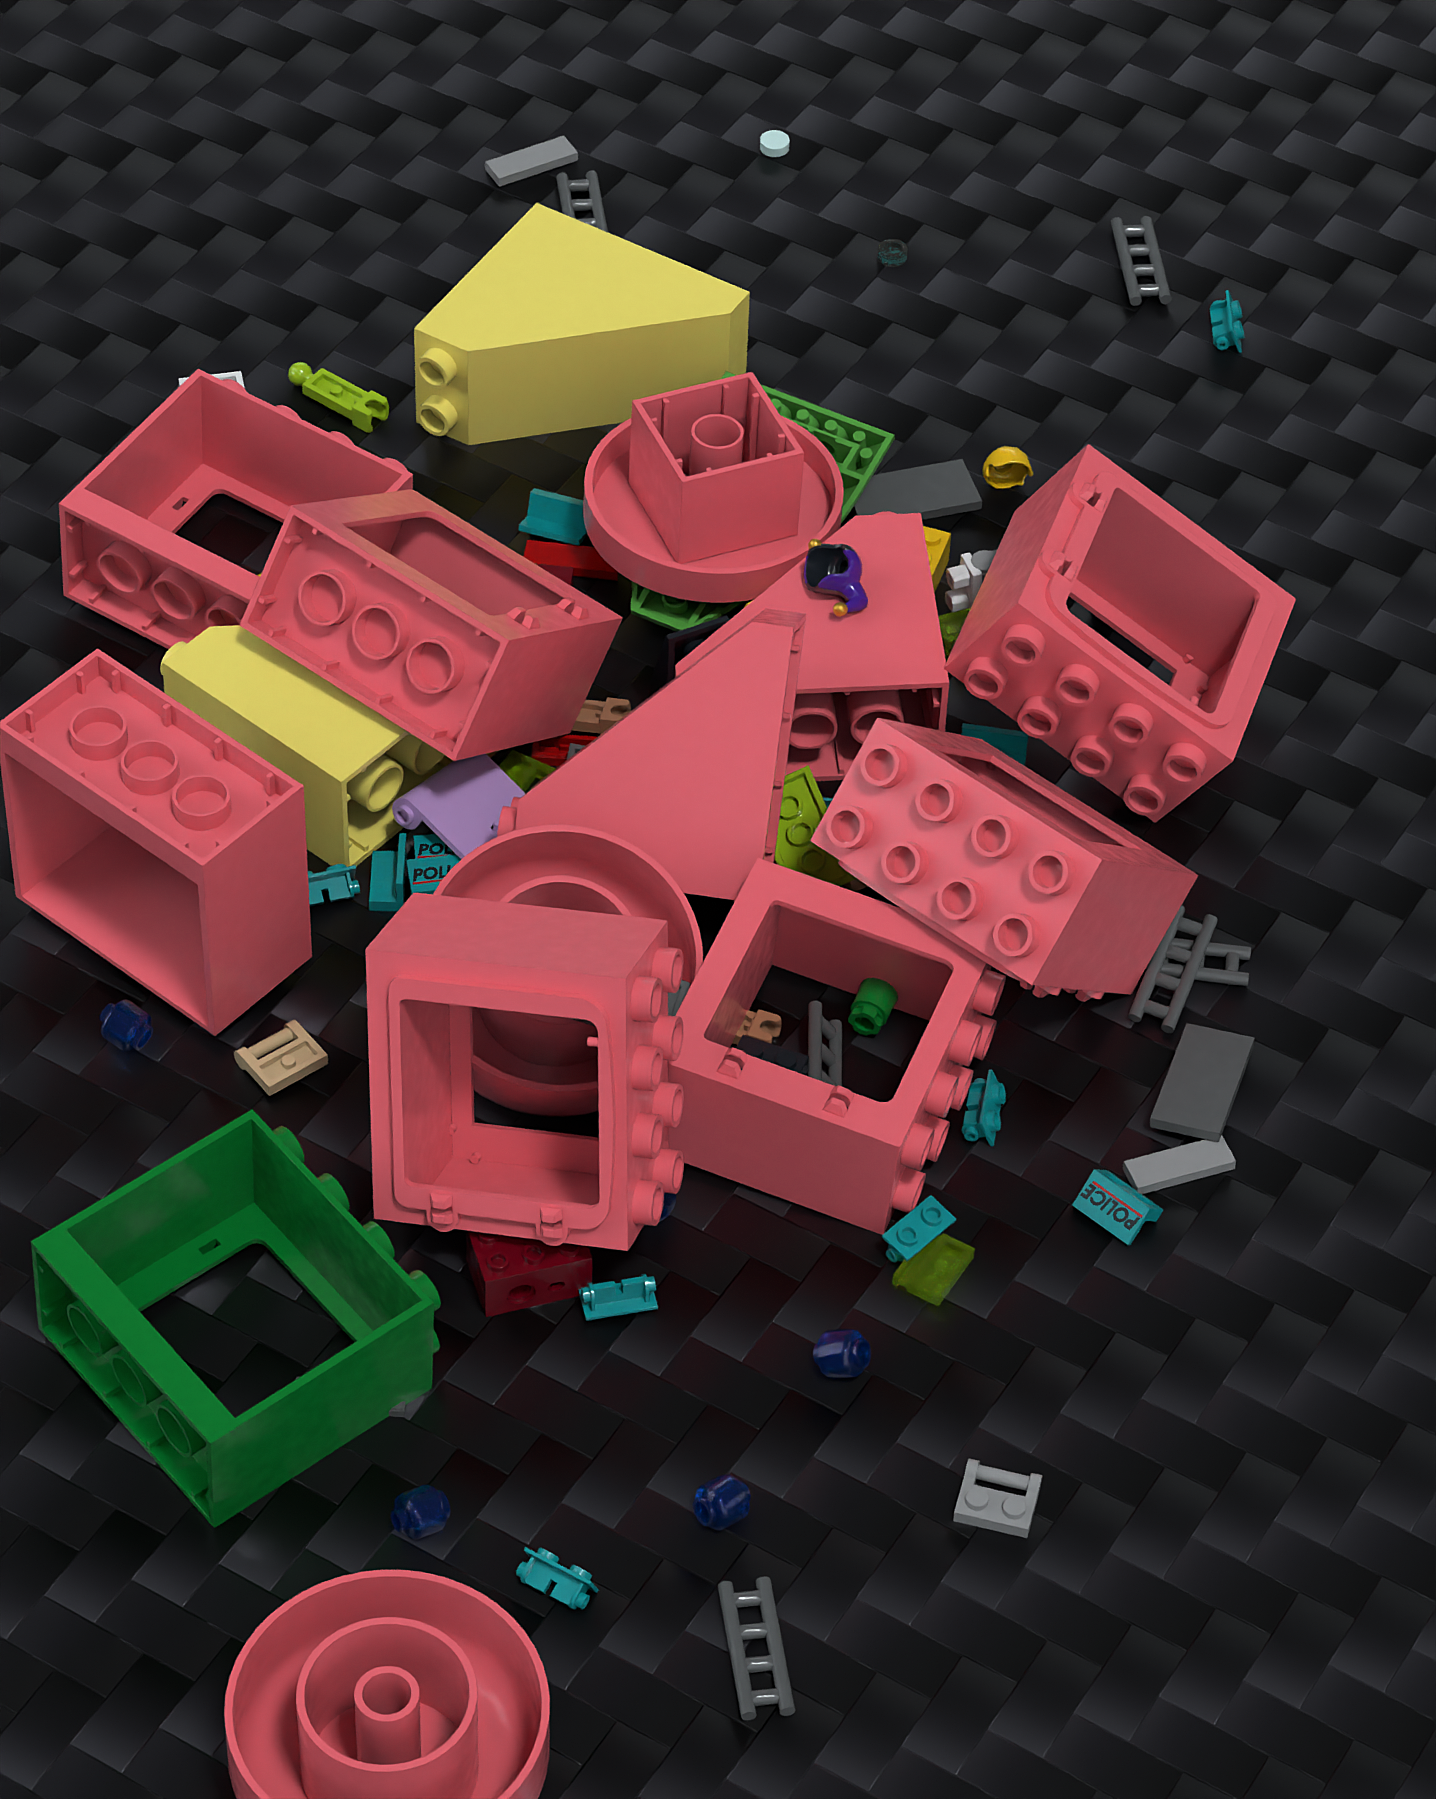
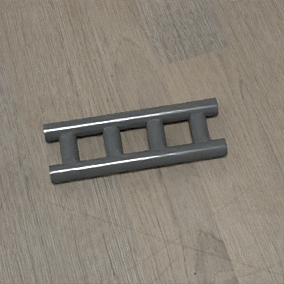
(595, 202)
(1132, 271)
(1228, 976)
(1181, 986)
(818, 1051)
(743, 1666)

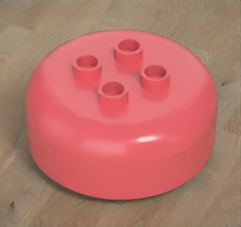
(544, 1060)
(388, 1695)

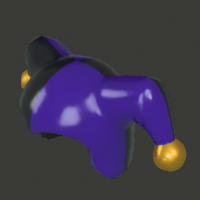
(836, 571)

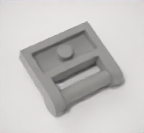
(996, 1508)

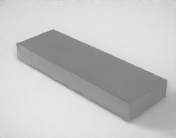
(531, 161)
(1179, 1165)

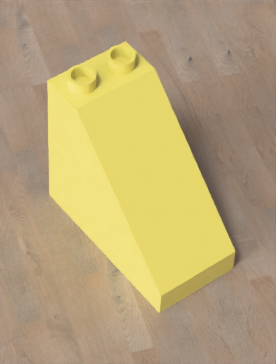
(568, 332)
(309, 729)

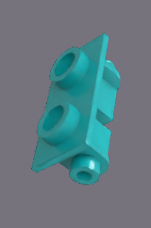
(1225, 323)
(335, 881)
(987, 1098)
(917, 1229)
(617, 1299)
(571, 1582)

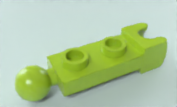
(340, 395)

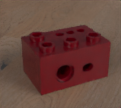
(524, 1271)

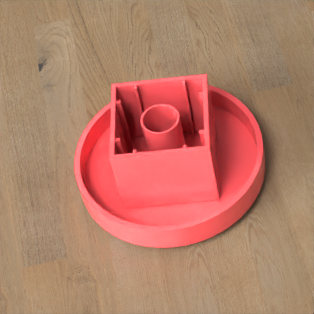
(709, 492)

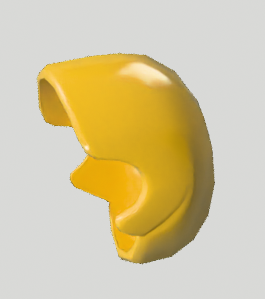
(1006, 467)

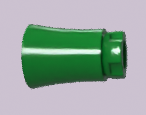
(872, 1006)

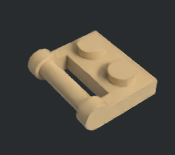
(285, 1064)

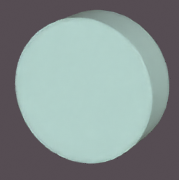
(774, 143)

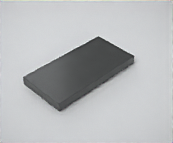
(927, 490)
(1202, 1082)

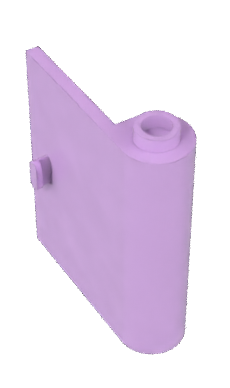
(459, 803)

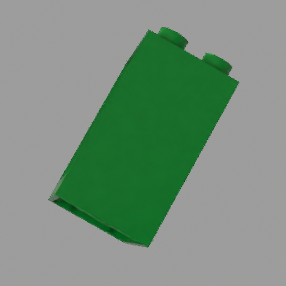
(161, 1234)

